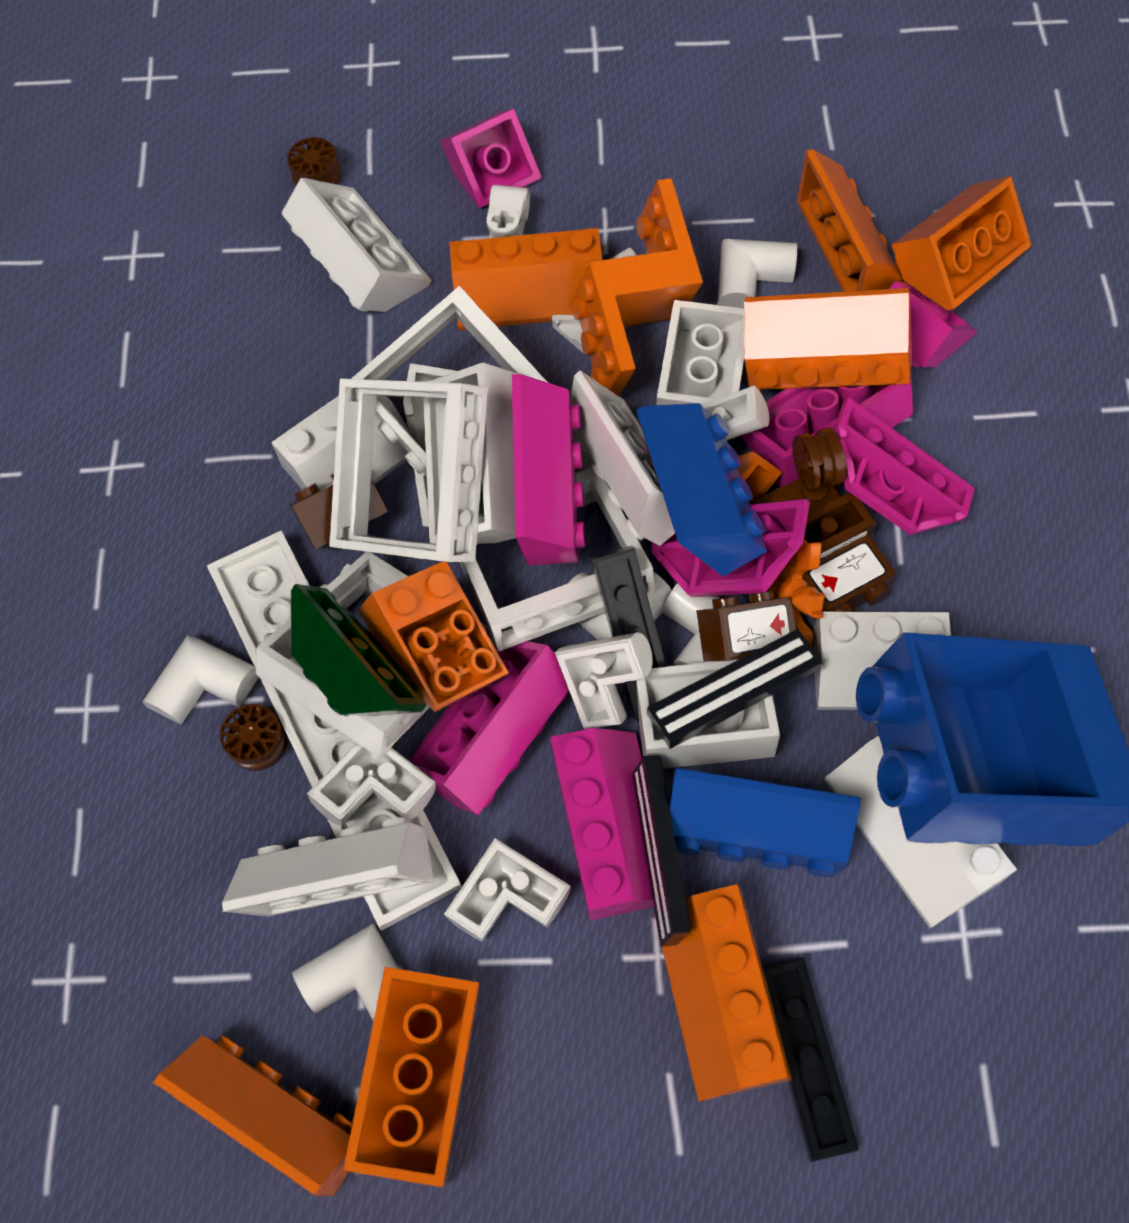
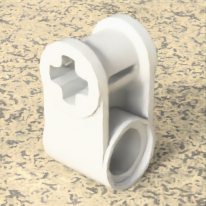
(508, 210)

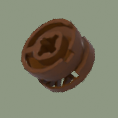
(314, 163)
(819, 459)
(255, 738)

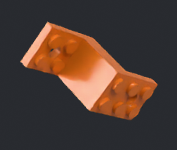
(636, 288)

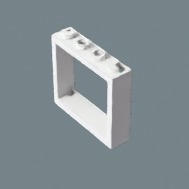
(454, 306)
(459, 473)
(565, 603)
(274, 663)

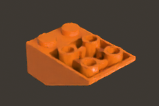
(433, 635)

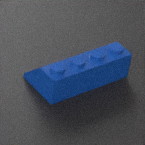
(702, 485)
(762, 822)

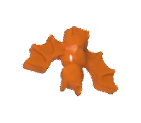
(804, 597)

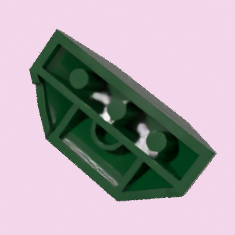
(347, 658)

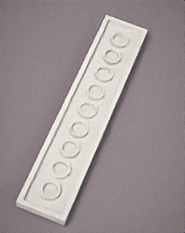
(258, 597)

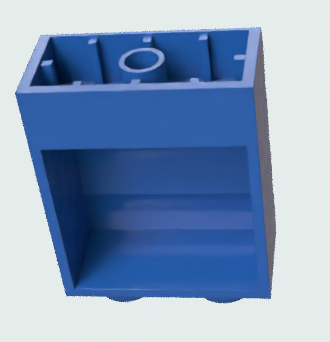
(996, 741)

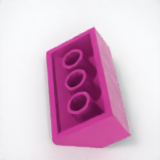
(815, 408)
(546, 472)
(491, 728)
(603, 818)

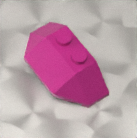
(897, 475)
(782, 538)

